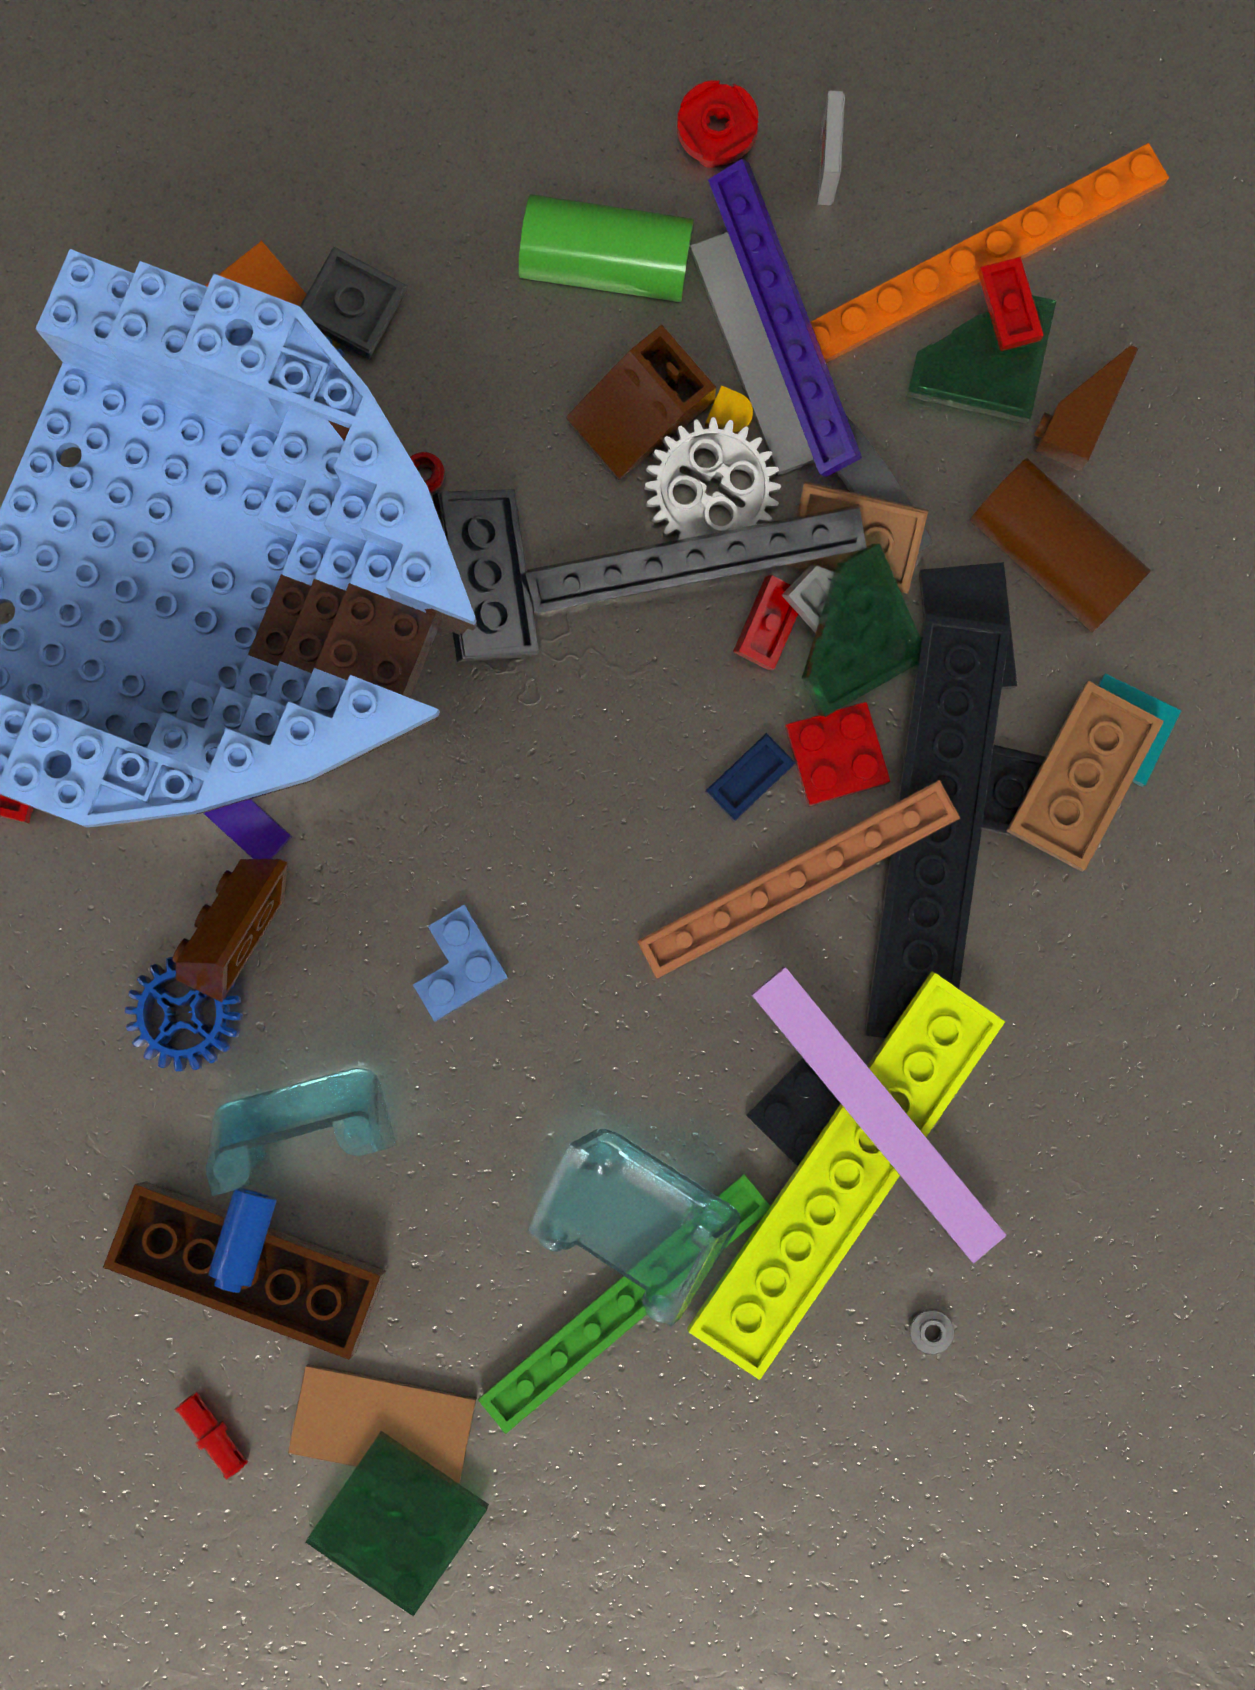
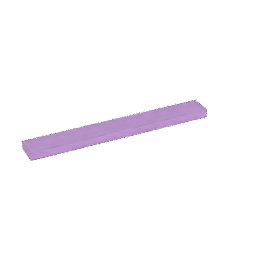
(878, 1114)

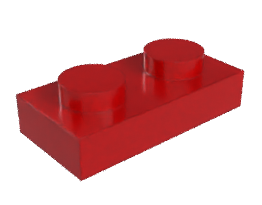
(1010, 303)
(767, 625)

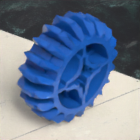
(172, 1028)

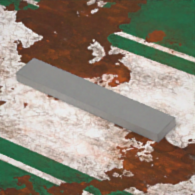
(751, 353)

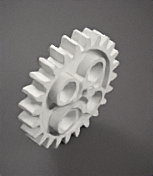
(731, 454)

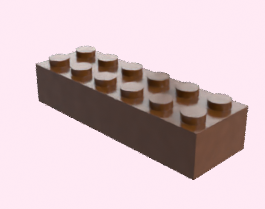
(296, 1285)

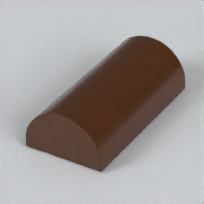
(1059, 544)

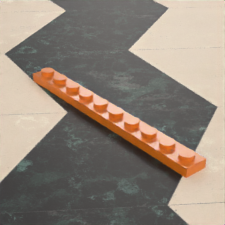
(1008, 239)

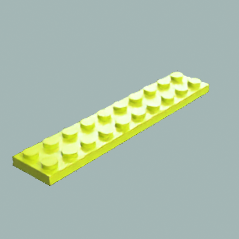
(841, 1182)

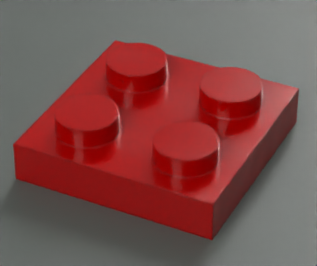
(837, 754)

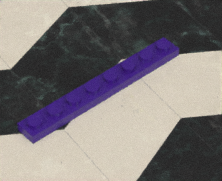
(784, 318)

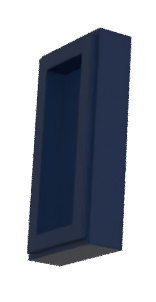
(750, 777)

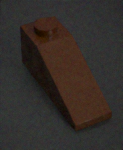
(1079, 418)

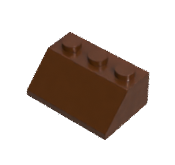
(231, 926)

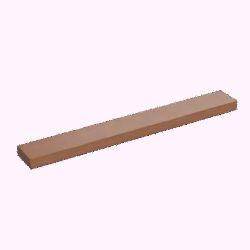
(798, 879)

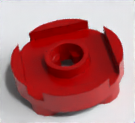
(715, 146)

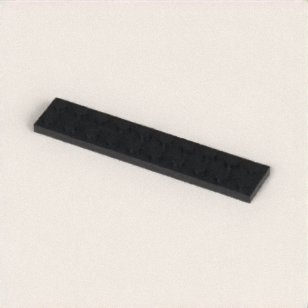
(934, 878)

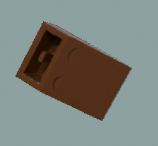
(642, 402)

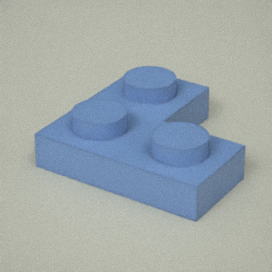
(470, 967)

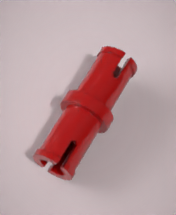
(211, 1435)

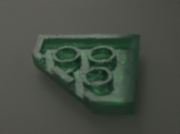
(973, 373)
(861, 634)

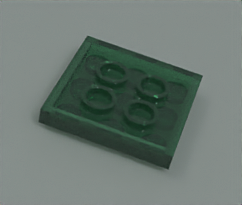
(397, 1523)

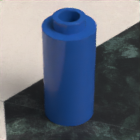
(241, 1239)

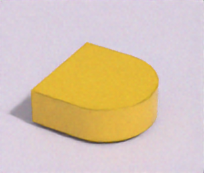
(731, 406)

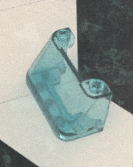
(343, 1100)
(636, 1219)

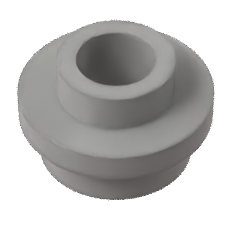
(918, 1328)

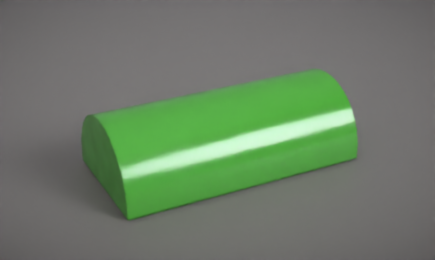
(605, 247)

